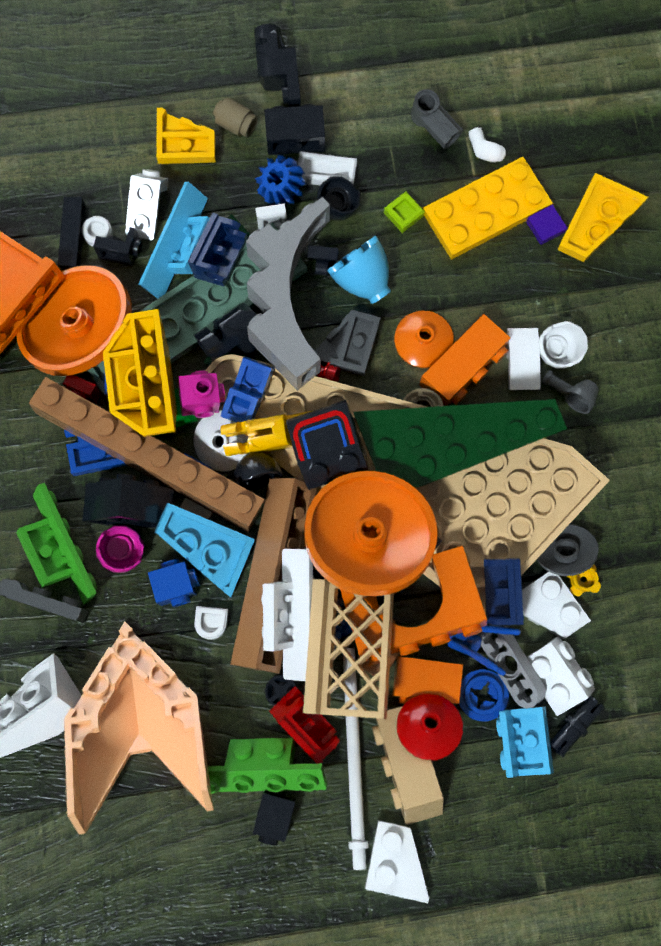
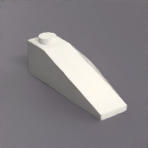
(37, 707)

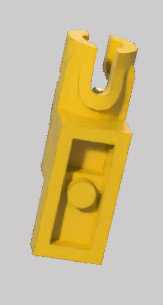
(262, 434)

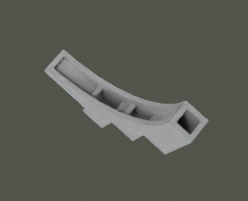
(276, 330)

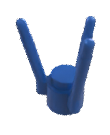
(471, 644)

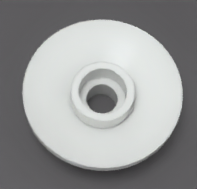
(206, 447)

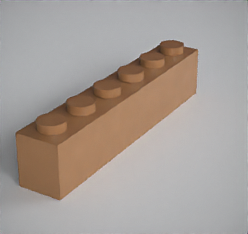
(279, 529)

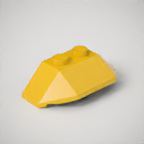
(141, 375)

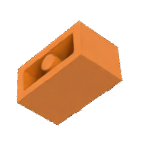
(426, 677)

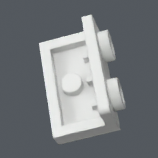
(561, 675)

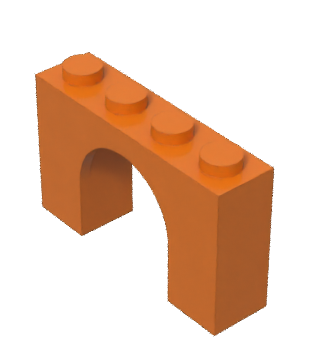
(459, 611)

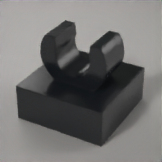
(322, 256)

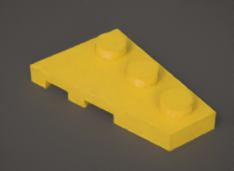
(599, 215)

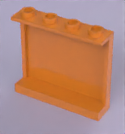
(24, 286)

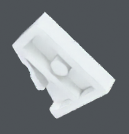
(553, 606)
(395, 864)

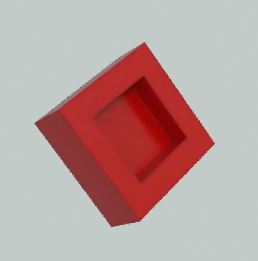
(82, 388)

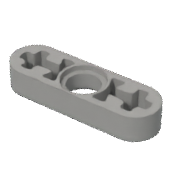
(524, 667)

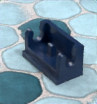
(217, 250)
(503, 591)

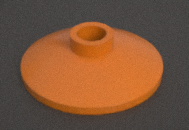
(419, 351)

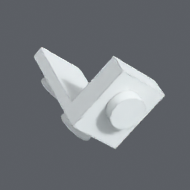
(144, 202)

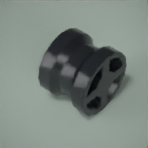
(277, 688)

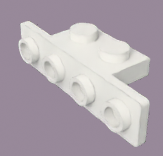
(288, 613)

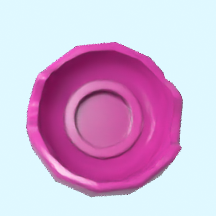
(119, 549)

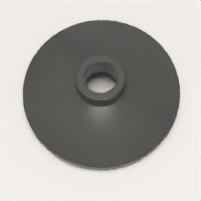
(576, 543)

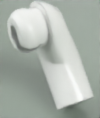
(485, 149)

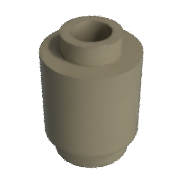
(235, 117)

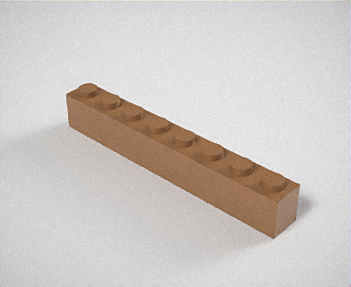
(147, 454)

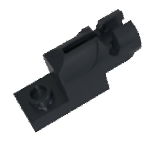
(277, 64)
(228, 333)

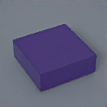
(546, 224)

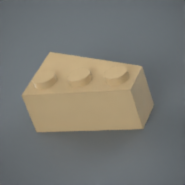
(413, 778)

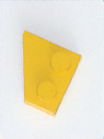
(183, 141)

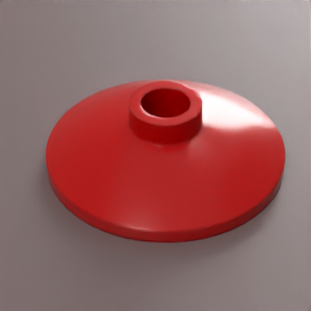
(424, 741)

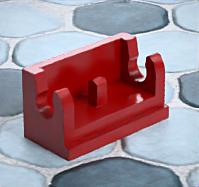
(308, 730)

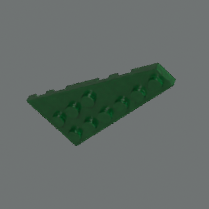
(444, 440)

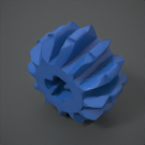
(278, 170)

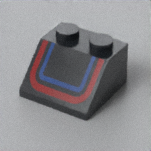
(326, 444)

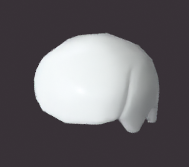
(563, 345)

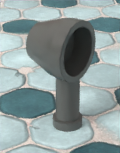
(579, 397)

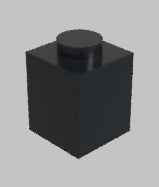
(273, 818)

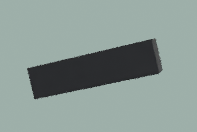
(71, 233)

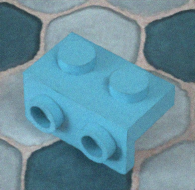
(525, 742)

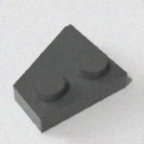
(350, 343)

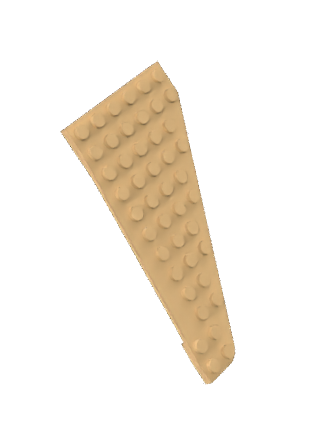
(491, 509)

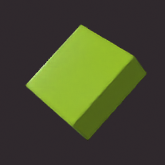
(404, 212)

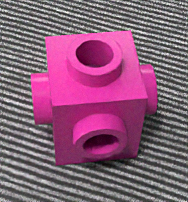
(200, 394)

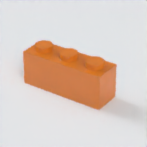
(466, 361)

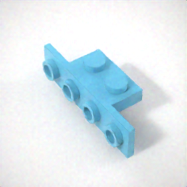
(176, 241)

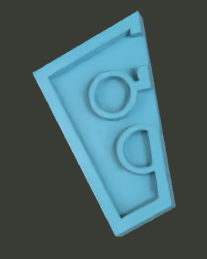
(206, 545)

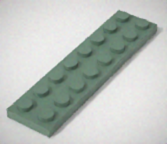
(197, 305)

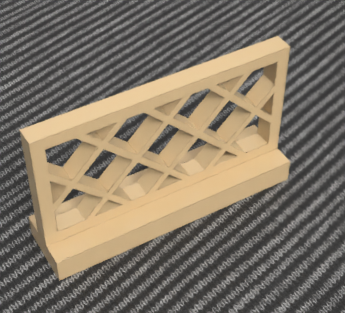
(322, 653)

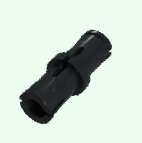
(576, 726)

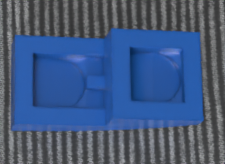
(248, 391)

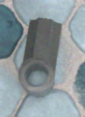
(436, 120)

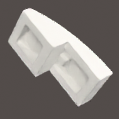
(523, 359)

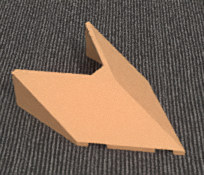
(126, 710)

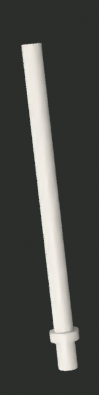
(358, 841)

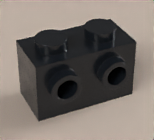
(295, 129)

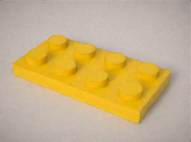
(486, 207)

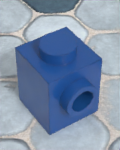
(173, 583)

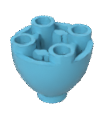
(364, 271)

